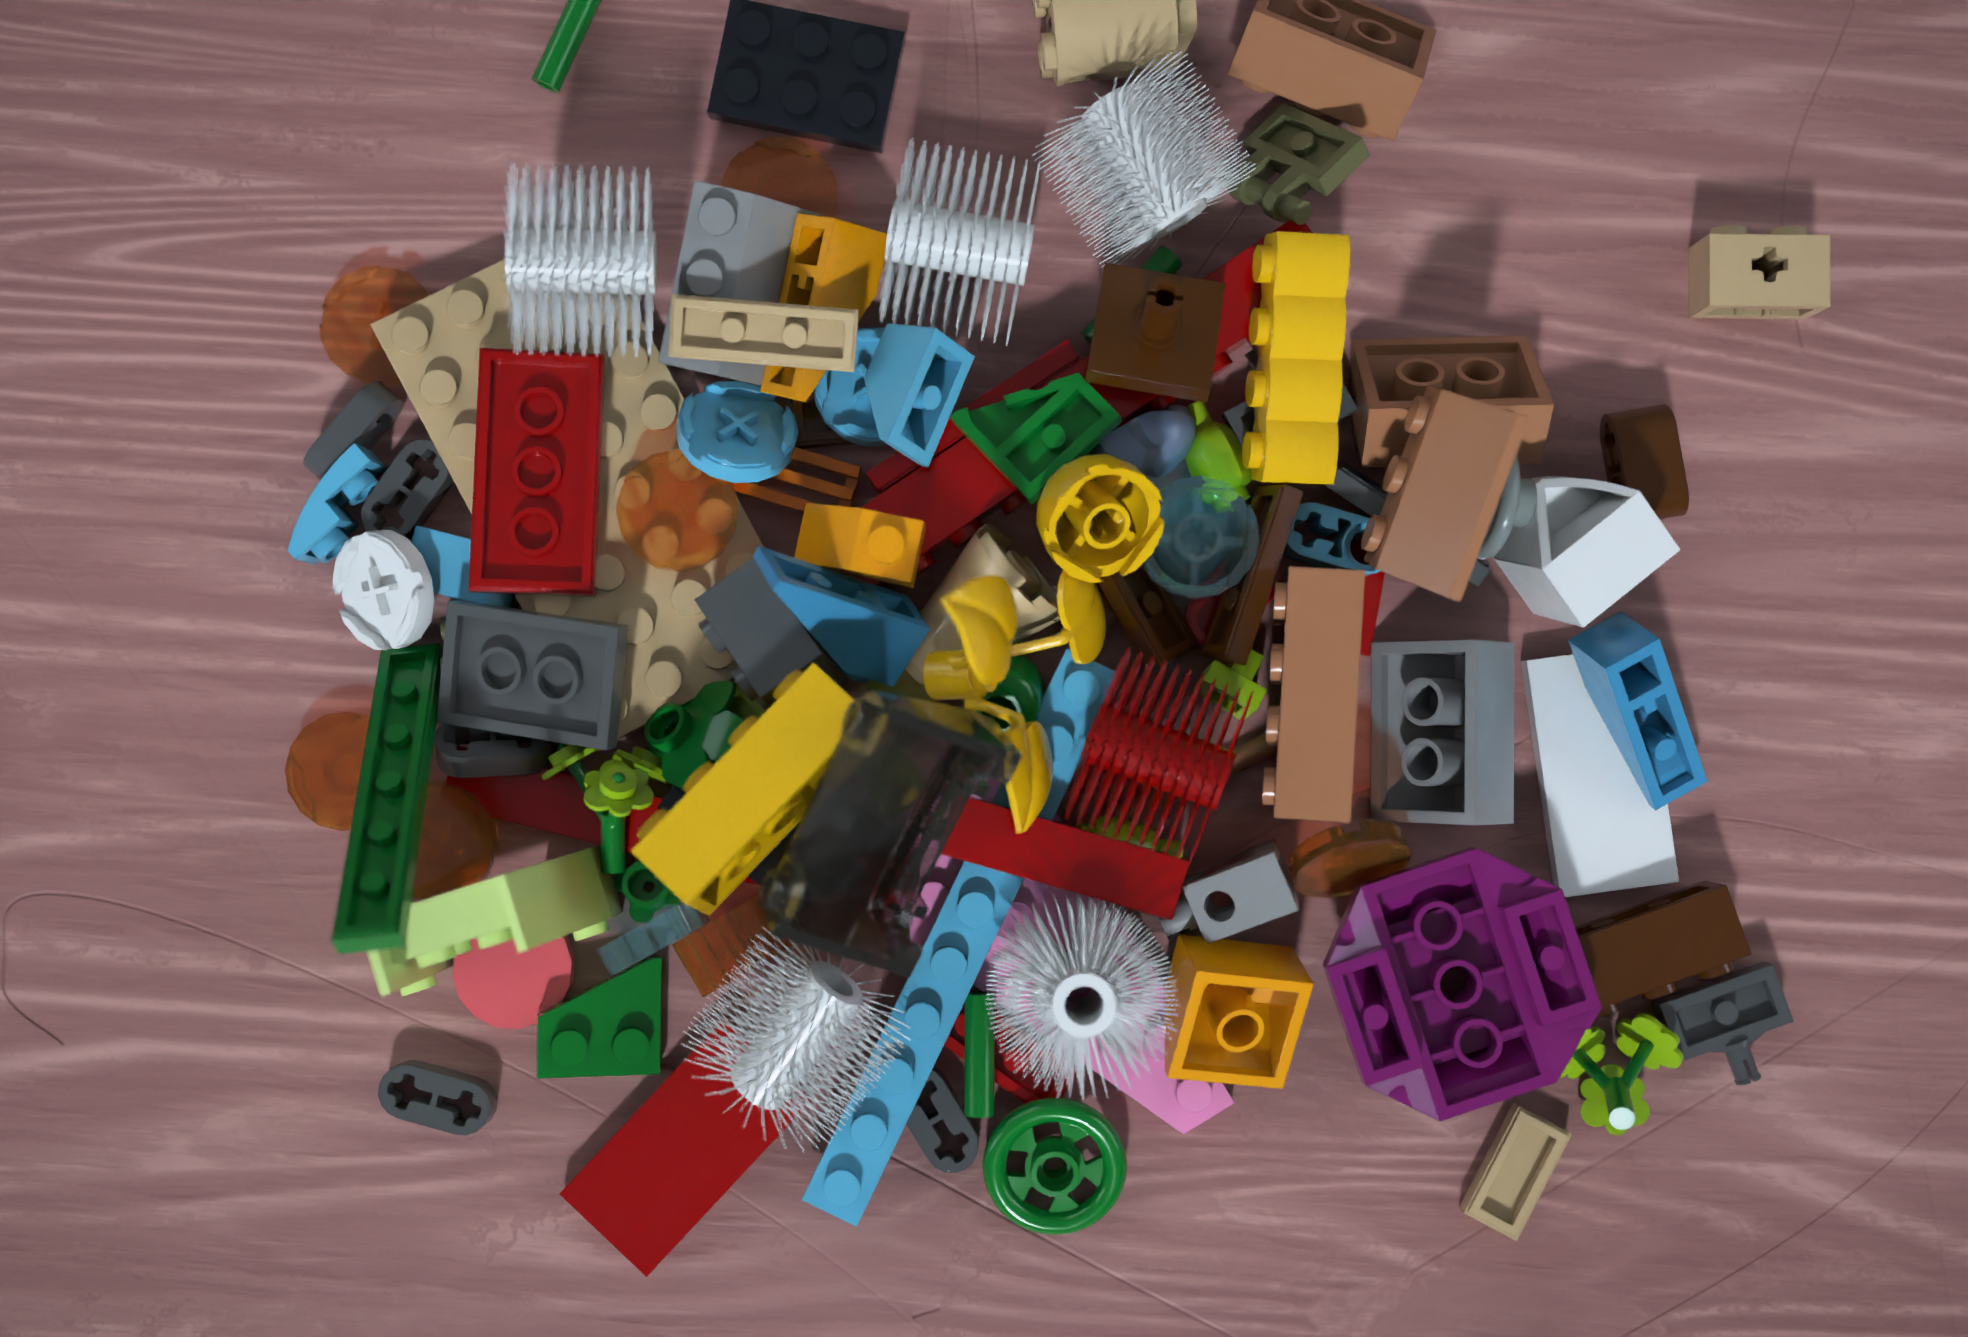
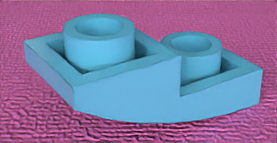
(324, 521)

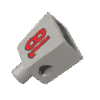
(1255, 882)

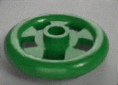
(1064, 1212)

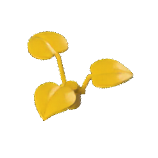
(987, 623)

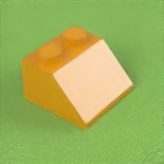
(1235, 1011)

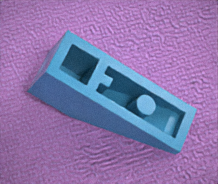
(858, 623)
(1640, 706)

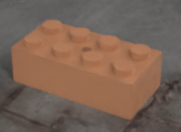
(1318, 694)

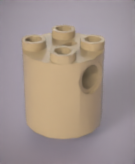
(1112, 37)

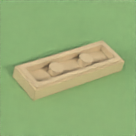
(763, 333)

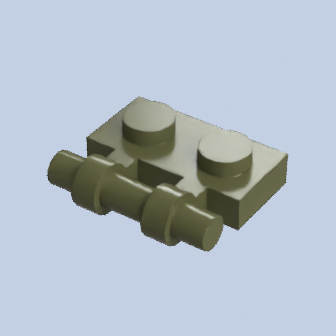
(1305, 153)

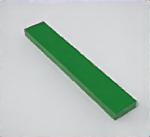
(389, 802)

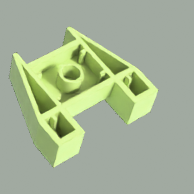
(522, 905)

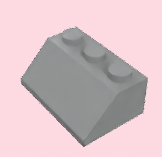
(731, 250)
(1442, 732)

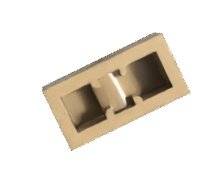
(1727, 287)

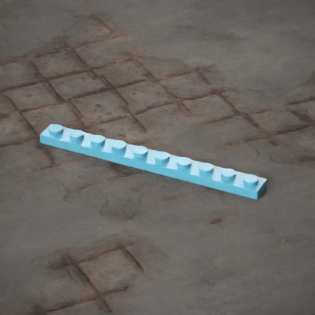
(946, 971)

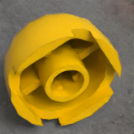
(1099, 517)

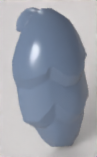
(1152, 441)

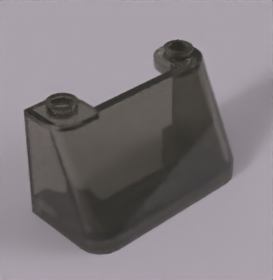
(881, 826)

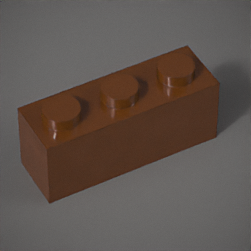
(1662, 943)

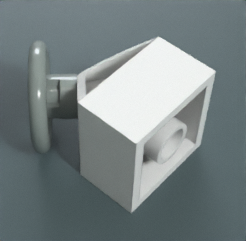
(1574, 543)

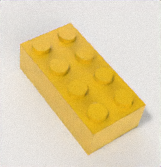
(749, 796)

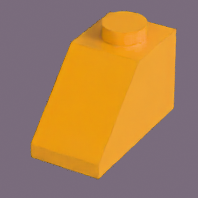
(861, 542)

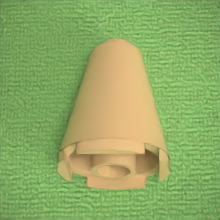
(987, 556)

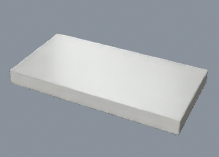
(1592, 808)

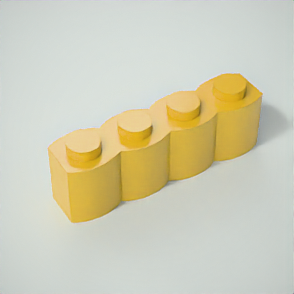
(1299, 357)

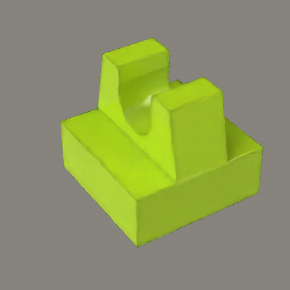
(1237, 677)

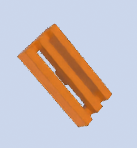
(844, 493)

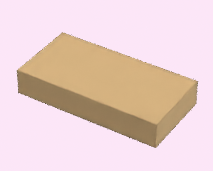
(1515, 1171)

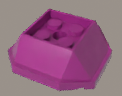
(1521, 994)

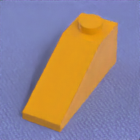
(826, 267)

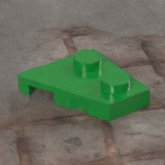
(1039, 430)
(606, 1028)

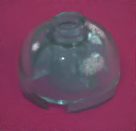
(1205, 538)

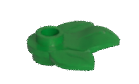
(692, 732)

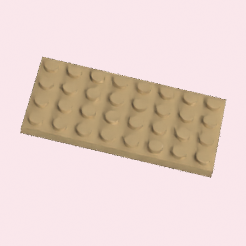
(437, 361)

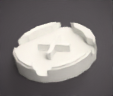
(384, 589)

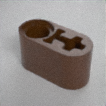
(1646, 455)

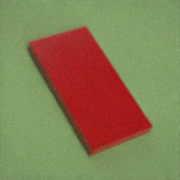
(537, 473)
(672, 1160)

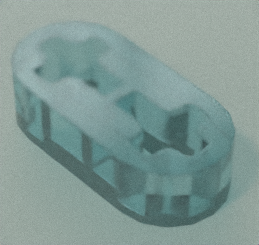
(651, 937)

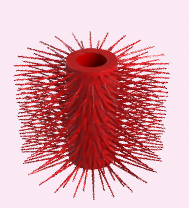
(1154, 754)

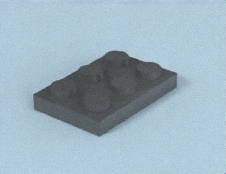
(532, 674)

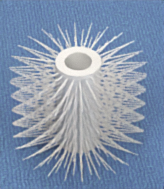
(1144, 160)
(954, 240)
(579, 260)
(1082, 1016)
(795, 1037)

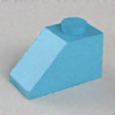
(915, 387)

